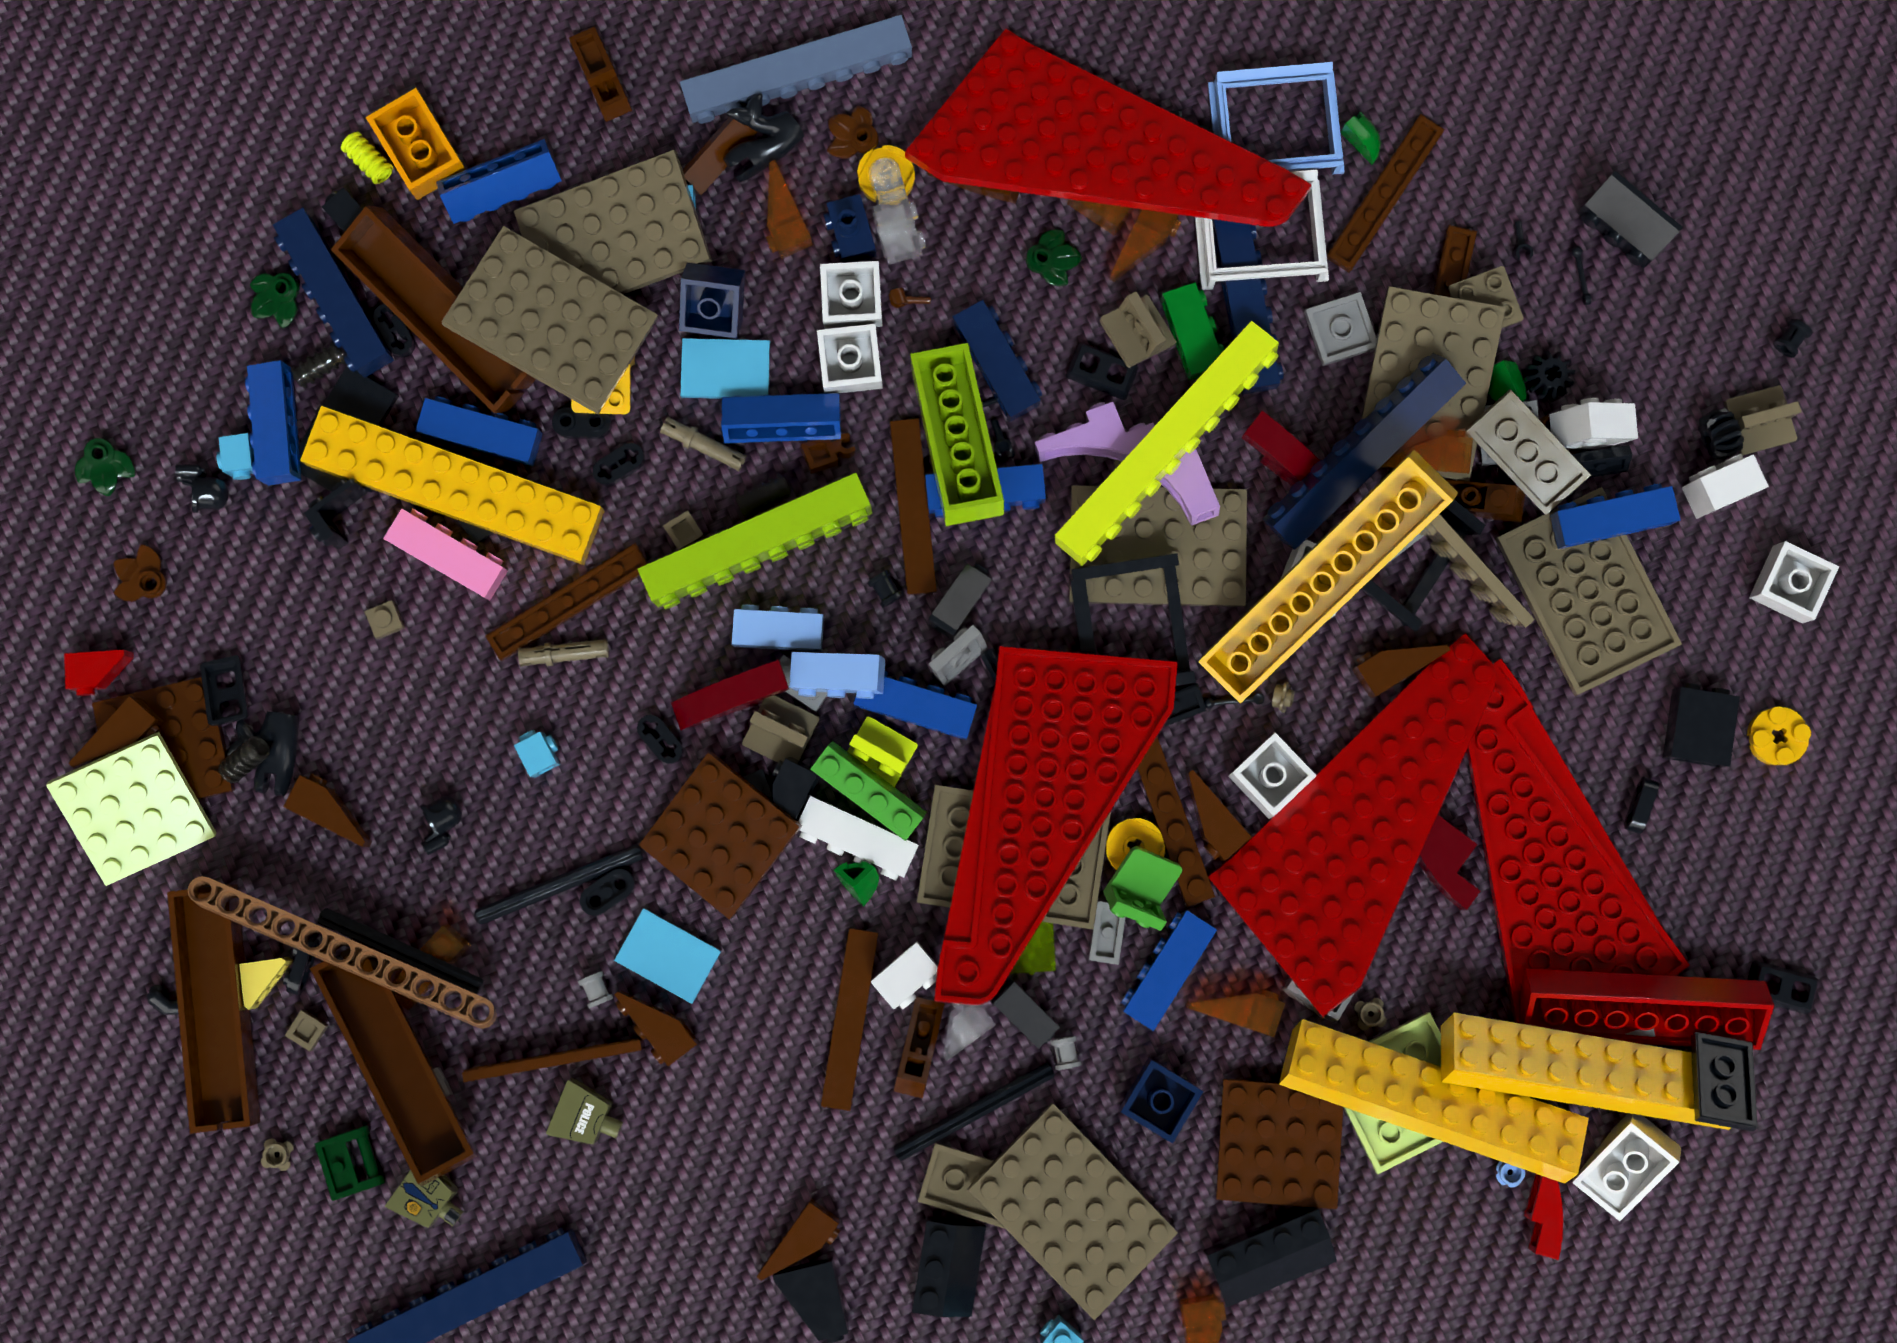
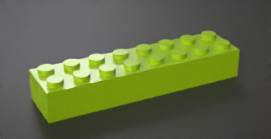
(756, 541)

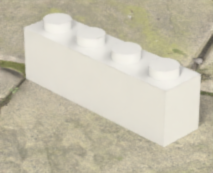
(856, 837)

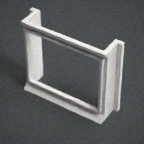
(1206, 249)

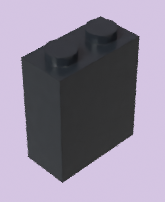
(1701, 726)

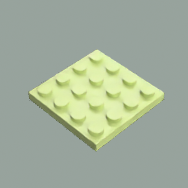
(131, 808)
(1385, 1142)

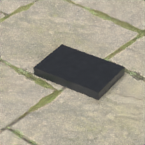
(1723, 1081)

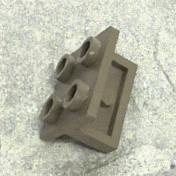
(1490, 288)
(1137, 329)
(1764, 419)
(780, 729)

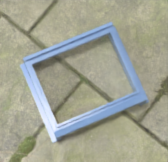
(1280, 75)

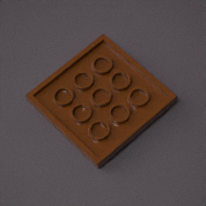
(186, 732)
(720, 835)
(1278, 1146)

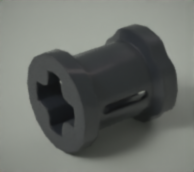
(1792, 338)
(885, 588)

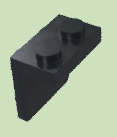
(323, 510)

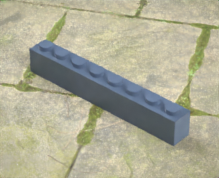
(798, 69)

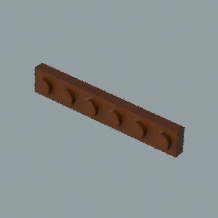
(1174, 826)

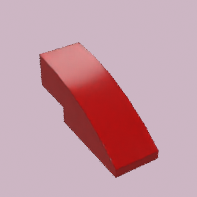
(1546, 1211)

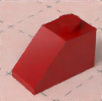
(94, 670)

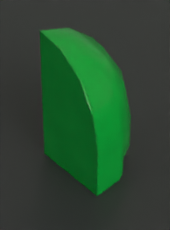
(1363, 136)
(1506, 377)
(859, 880)

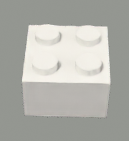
(851, 294)
(849, 359)
(1594, 424)
(1724, 484)
(1794, 582)
(1272, 775)
(905, 976)

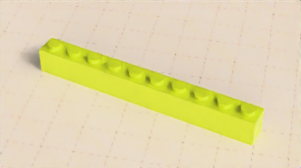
(1166, 444)

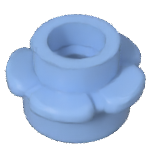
(1510, 1180)

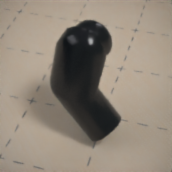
(159, 1001)

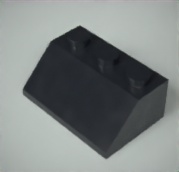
(1629, 220)
(948, 1268)

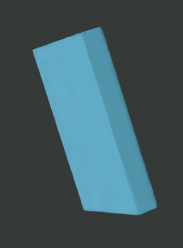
(724, 368)
(667, 955)

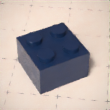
(711, 300)
(1160, 1100)

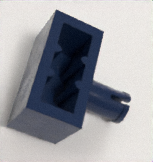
(850, 229)

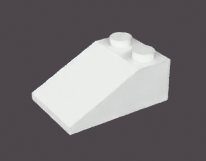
(1628, 1165)

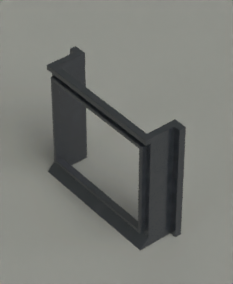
(1463, 524)
(1082, 610)

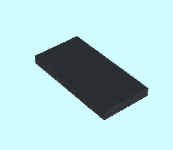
(357, 398)

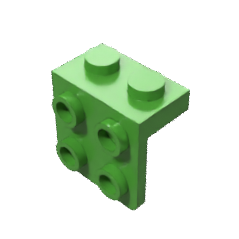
(1141, 887)

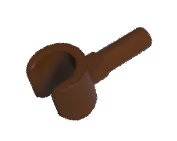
(898, 298)

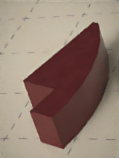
(1281, 450)
(730, 695)
(1443, 857)

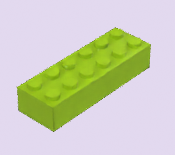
(957, 434)

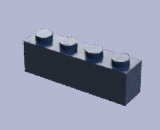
(996, 360)

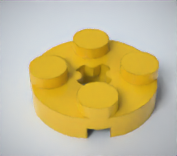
(887, 151)
(1795, 734)
(1130, 830)

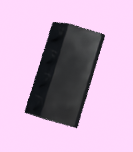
(1270, 1255)

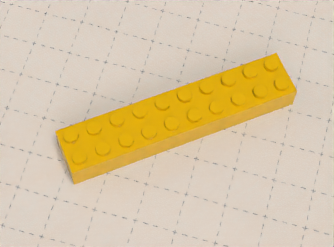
(452, 485)
(1328, 575)
(1568, 1067)
(1413, 1097)

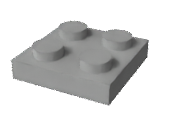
(1341, 329)
(951, 661)

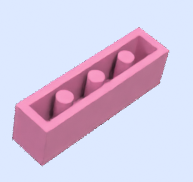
(445, 553)

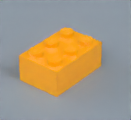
(415, 143)

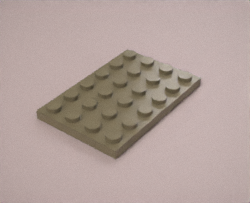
(622, 225)
(550, 320)
(1454, 328)
(1208, 553)
(1470, 567)
(1588, 601)
(943, 848)
(1072, 1211)

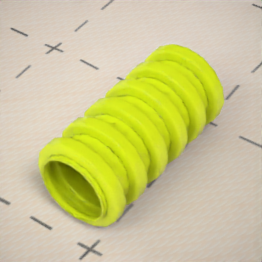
(366, 157)

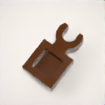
(824, 453)

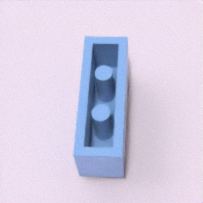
(778, 629)
(837, 674)

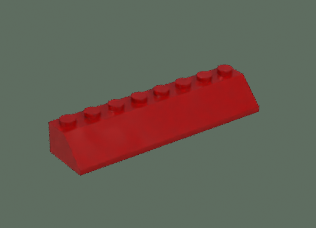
(1621, 1003)

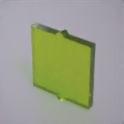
(1039, 953)

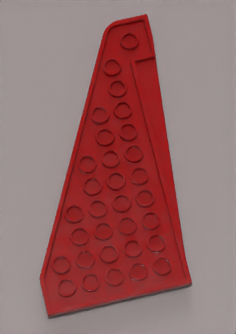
(1067, 134)
(1049, 771)
(1343, 849)
(1549, 862)

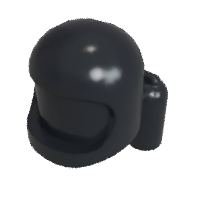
(206, 491)
(441, 817)

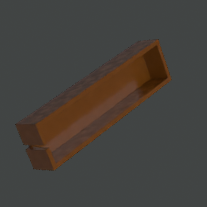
(421, 296)
(212, 1015)
(396, 1071)

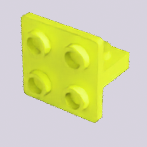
(882, 750)

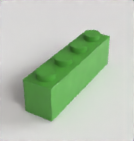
(868, 790)

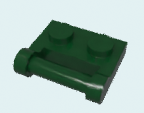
(340, 1166)

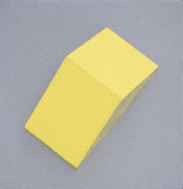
(260, 978)

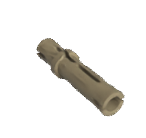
(692, 438)
(556, 653)

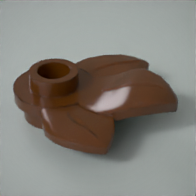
(849, 131)
(137, 574)

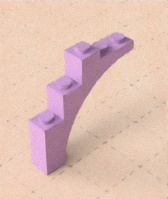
(1106, 437)

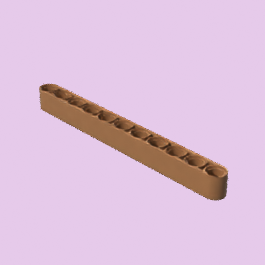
(331, 942)

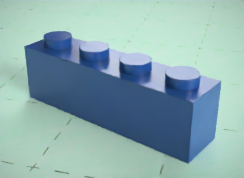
(498, 182)
(781, 418)
(273, 423)
(479, 432)
(1019, 487)
(1614, 517)
(922, 706)
(1168, 970)

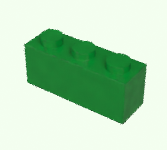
(1191, 328)

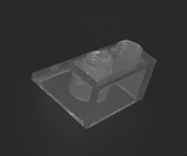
(965, 1026)

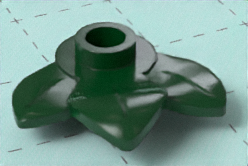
(1057, 256)
(272, 301)
(103, 471)

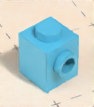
(236, 456)
(537, 752)
(1059, 1332)

